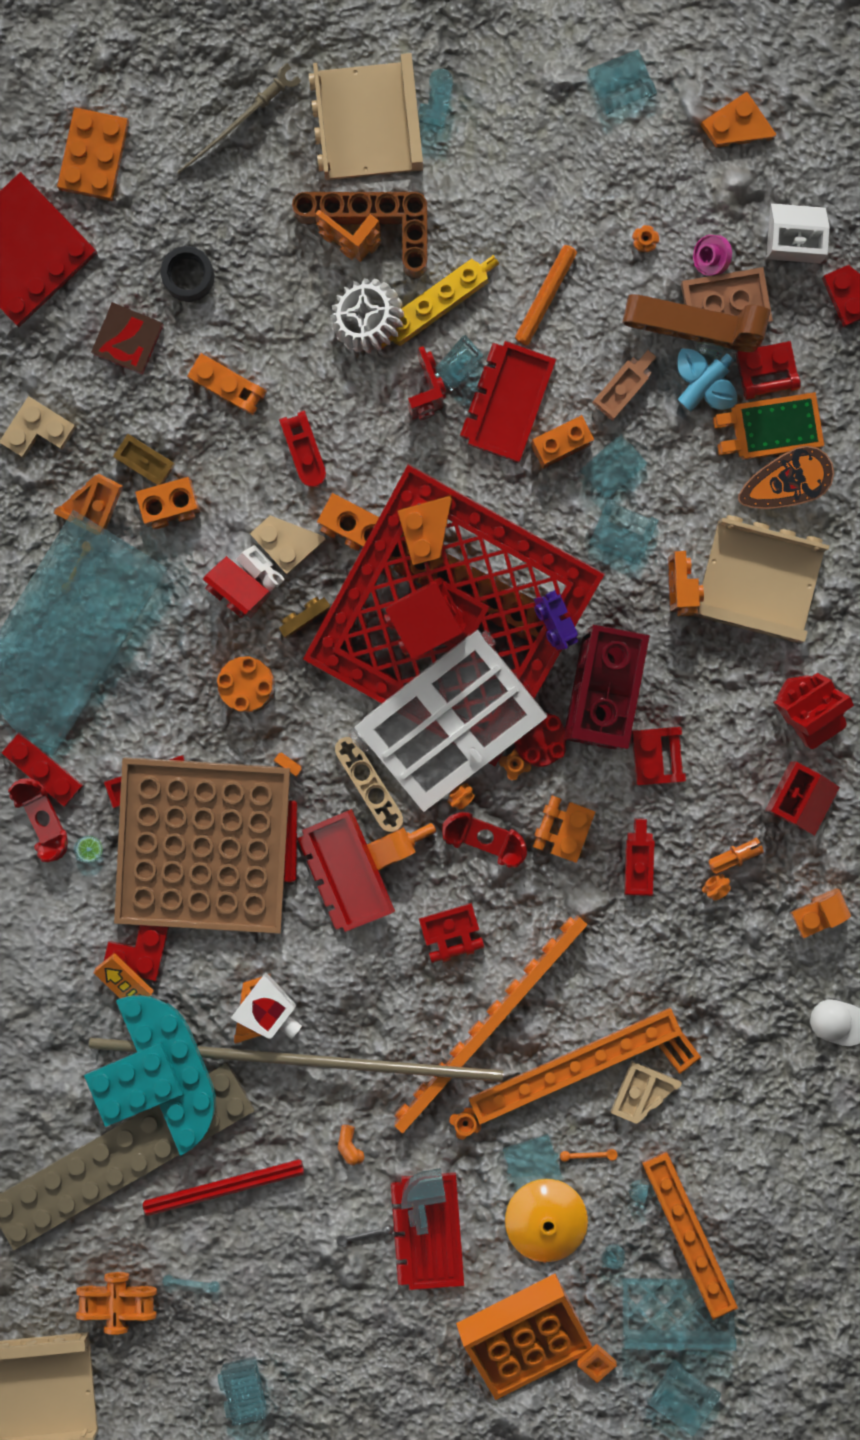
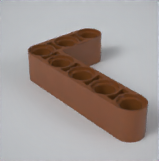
(374, 201)
(698, 324)

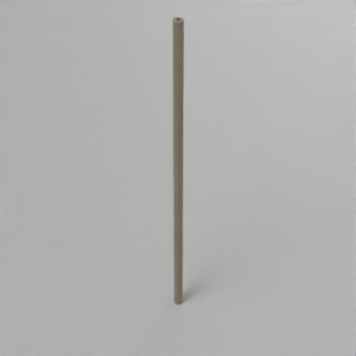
(320, 1061)

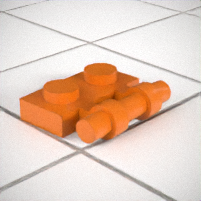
(572, 831)

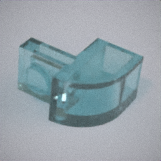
(422, 1190)

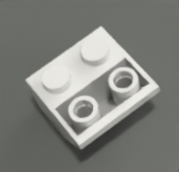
(797, 233)

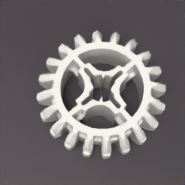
(374, 321)

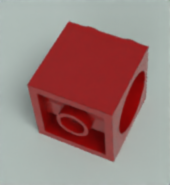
(425, 618)

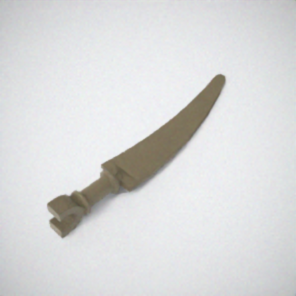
(261, 100)

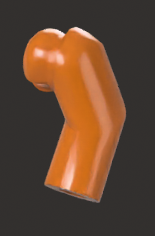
(347, 1149)

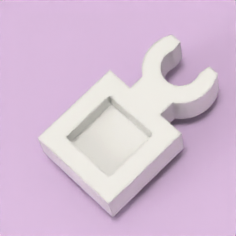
(258, 565)

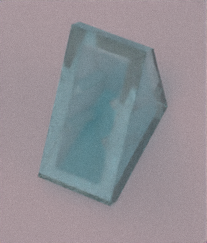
(459, 363)

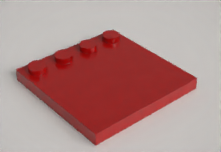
(36, 250)

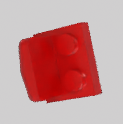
(813, 708)

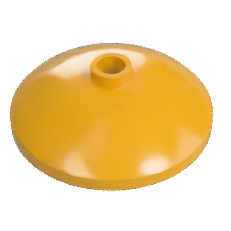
(541, 1203)

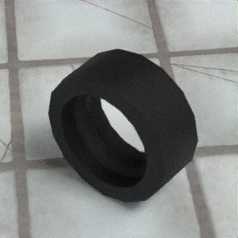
(182, 253)

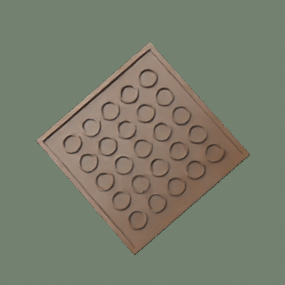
(201, 845)

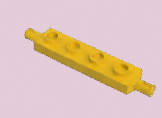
(442, 298)

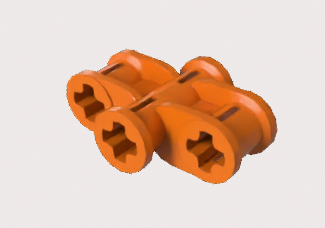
(116, 1303)

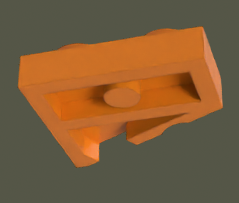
(738, 123)
(425, 528)

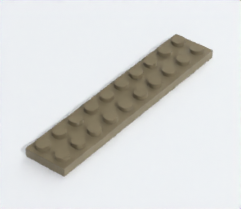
(107, 1165)

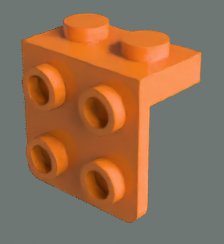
(358, 245)

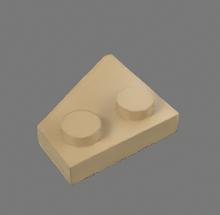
(286, 542)
(641, 1092)

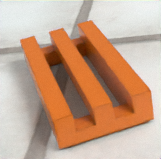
(688, 1062)

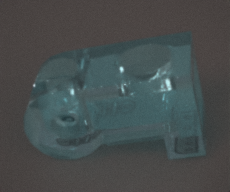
(440, 95)

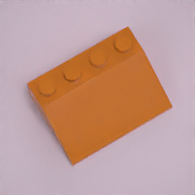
(524, 1336)

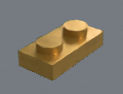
(144, 460)
(294, 622)

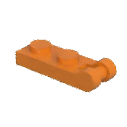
(225, 383)

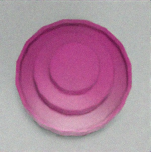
(712, 255)

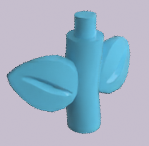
(705, 380)

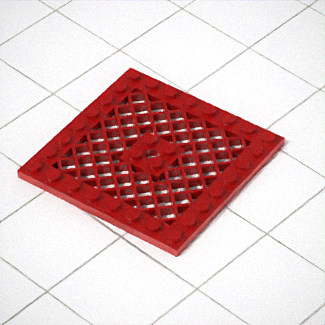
(417, 488)

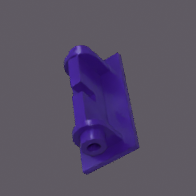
(558, 631)

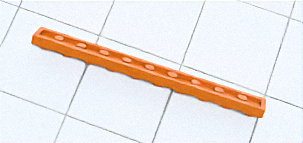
(497, 1013)

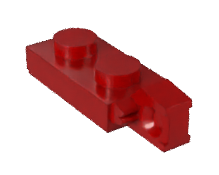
(639, 860)

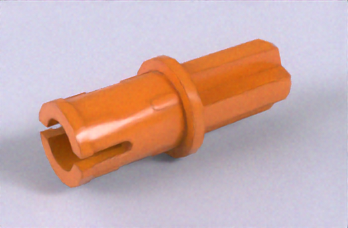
(735, 856)

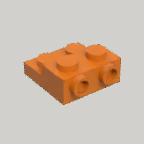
(683, 592)

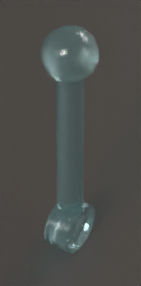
(168, 1280)

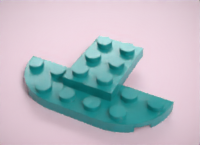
(161, 1073)

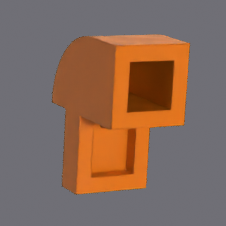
(823, 912)

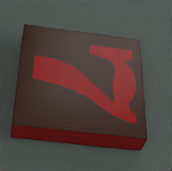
(127, 338)

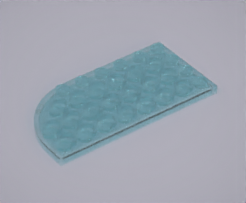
(70, 628)

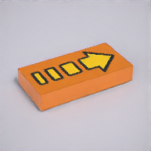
(121, 978)

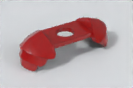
(34, 798)
(506, 844)

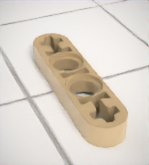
(371, 782)

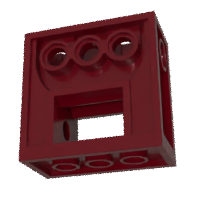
(607, 686)

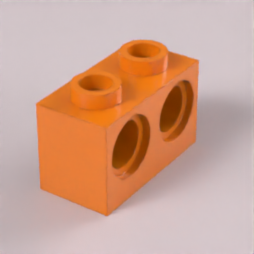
(562, 442)
(166, 495)

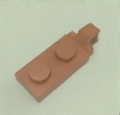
(624, 386)

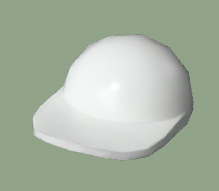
(836, 1022)

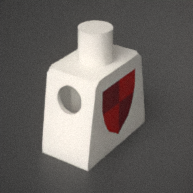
(267, 1010)

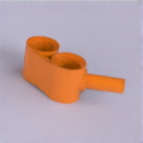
(397, 845)

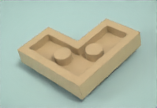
(35, 421)

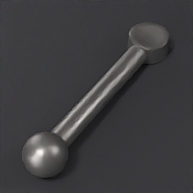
(342, 1239)

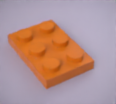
(93, 154)

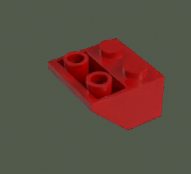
(237, 586)
(802, 797)

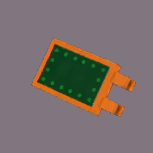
(771, 426)

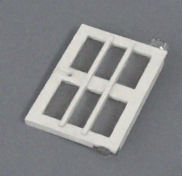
(449, 720)

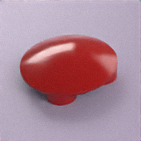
(543, 743)

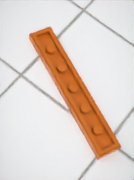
(689, 1235)

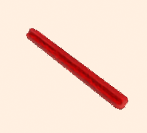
(223, 1187)

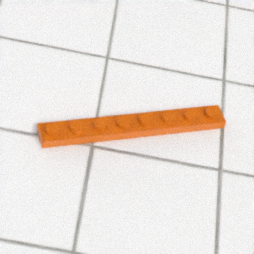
(575, 1065)

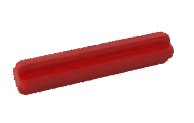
(291, 843)

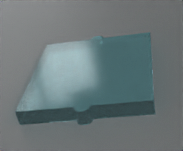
(532, 1161)

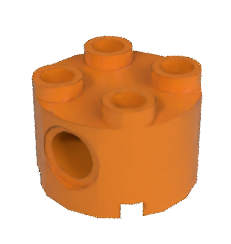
(246, 684)

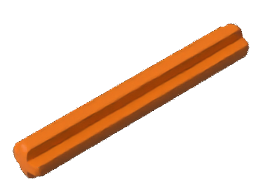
(545, 295)

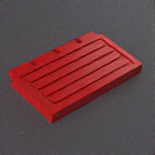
(510, 401)
(347, 871)
(434, 1257)

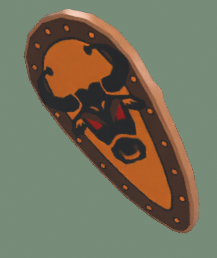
(789, 480)

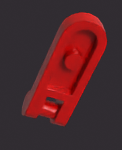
(304, 450)

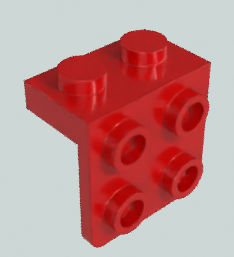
(425, 403)

